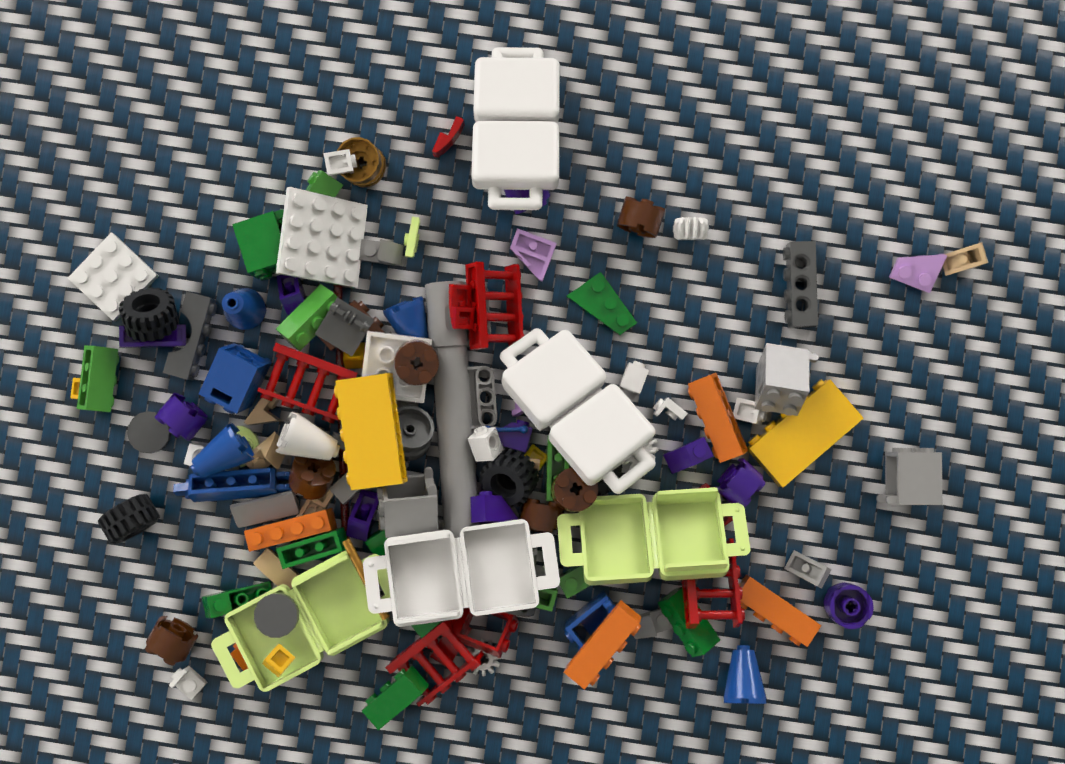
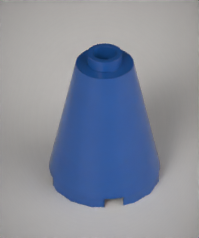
(244, 308)
(408, 318)
(222, 453)
(744, 678)

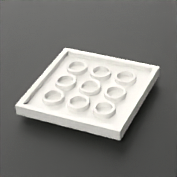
(321, 238)

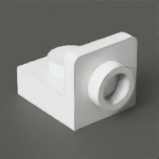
(340, 162)
(673, 409)
(746, 411)
(188, 682)

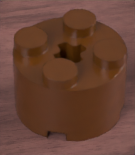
(640, 217)
(423, 372)
(311, 477)
(569, 501)
(541, 517)
(171, 640)

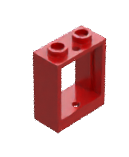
(462, 624)

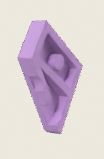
(533, 252)
(918, 271)

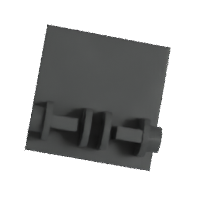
(344, 326)

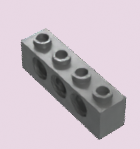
(806, 253)

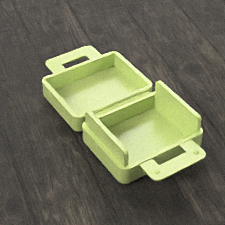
(674, 533)
(330, 619)

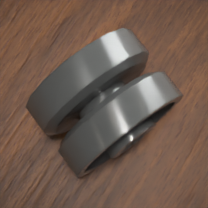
(416, 431)

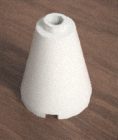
(306, 440)

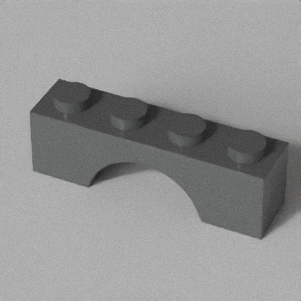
(185, 361)

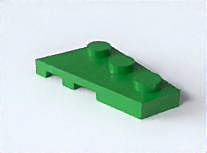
(603, 303)

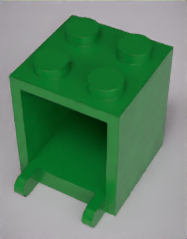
(260, 243)

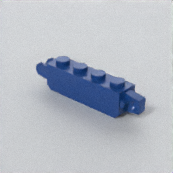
(233, 485)

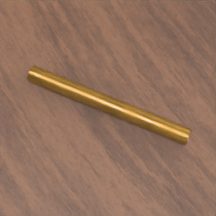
(359, 567)

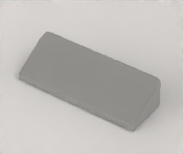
(265, 509)

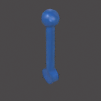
(523, 429)

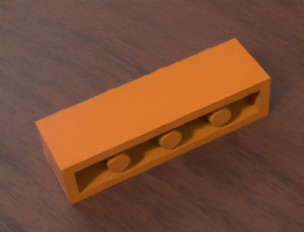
(717, 418)
(290, 529)
(778, 611)
(602, 645)

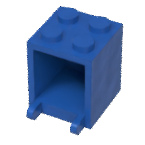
(234, 378)
(589, 616)

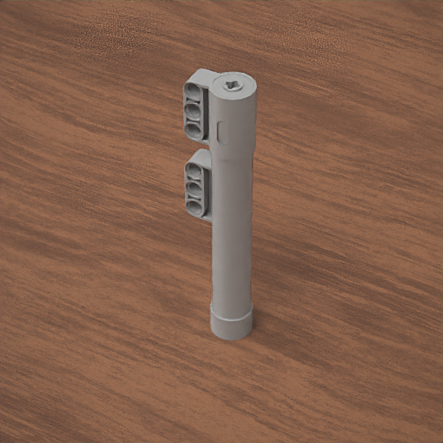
(457, 407)

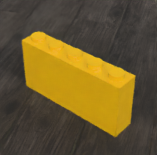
(370, 431)
(799, 440)

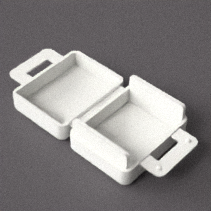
(516, 126)
(589, 426)
(441, 575)

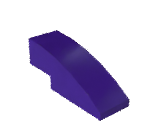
(177, 338)

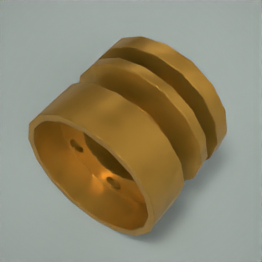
(364, 151)

